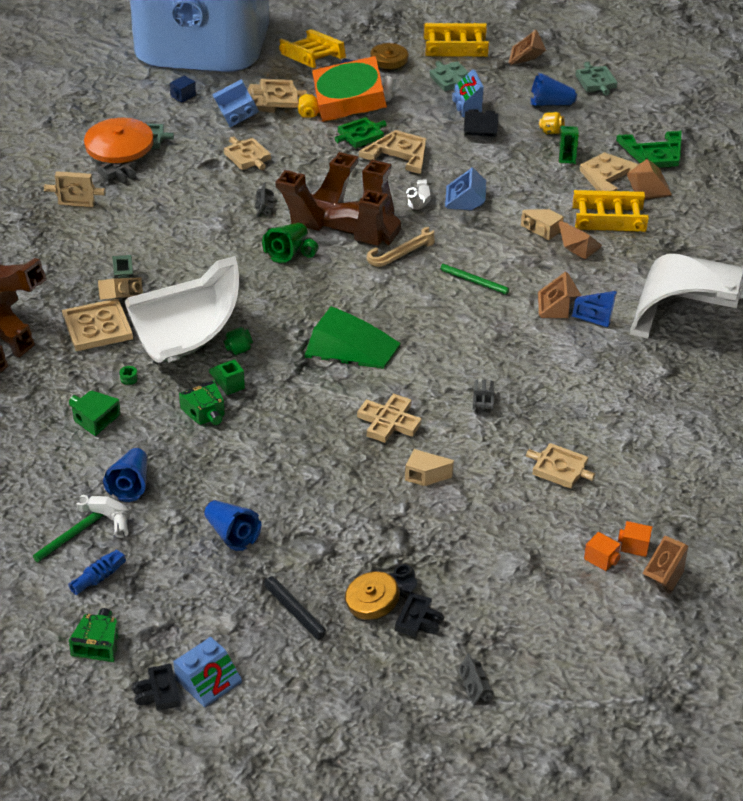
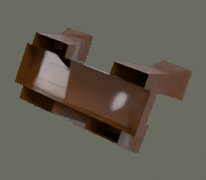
(369, 218)
(12, 329)

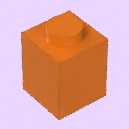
(635, 538)
(602, 551)

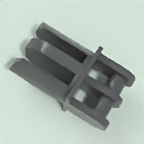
(483, 398)

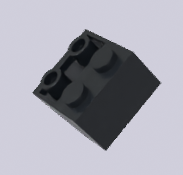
(481, 123)

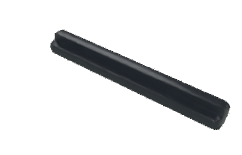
(295, 607)

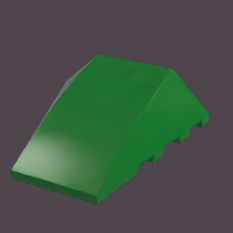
(350, 339)

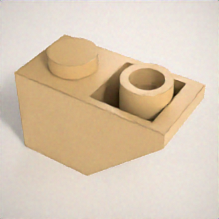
(542, 222)
(119, 288)
(427, 468)

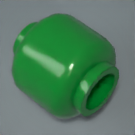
(238, 340)

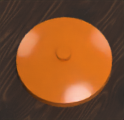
(118, 140)

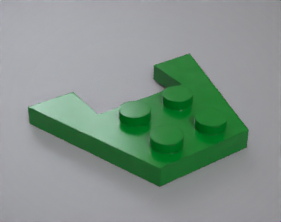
(660, 153)

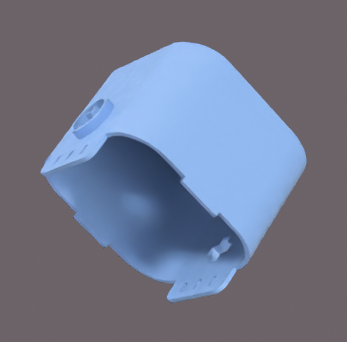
(199, 33)

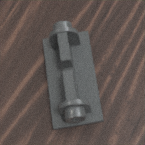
(264, 201)
(473, 679)

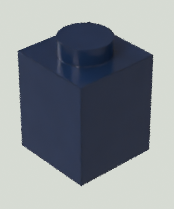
(183, 89)

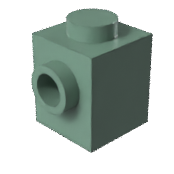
(122, 266)

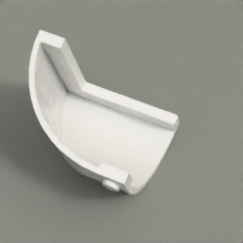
(689, 279)
(185, 315)

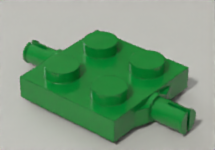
(360, 132)

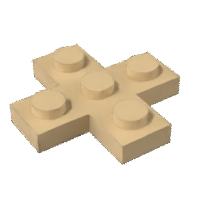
(389, 418)

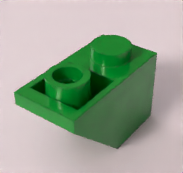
(229, 376)

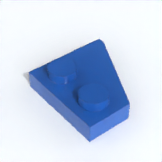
(595, 308)

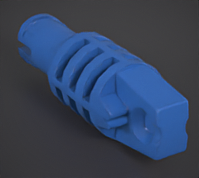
(97, 571)

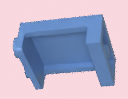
(235, 103)

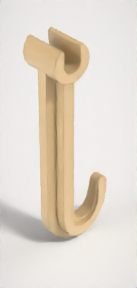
(426, 239)

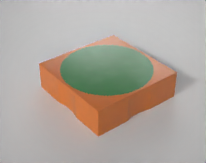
(349, 88)

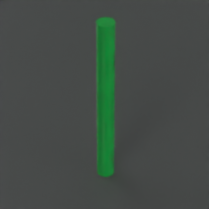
(475, 279)
(45, 551)

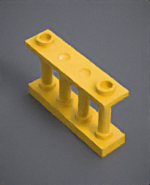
(456, 31)
(312, 48)
(612, 201)

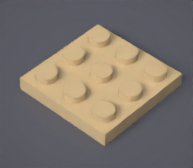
(97, 324)

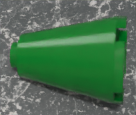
(284, 241)

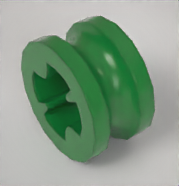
(307, 252)
(132, 372)

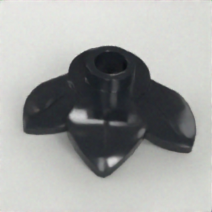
(405, 578)

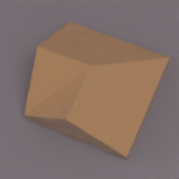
(527, 49)
(648, 179)
(578, 241)
(557, 296)
(667, 562)

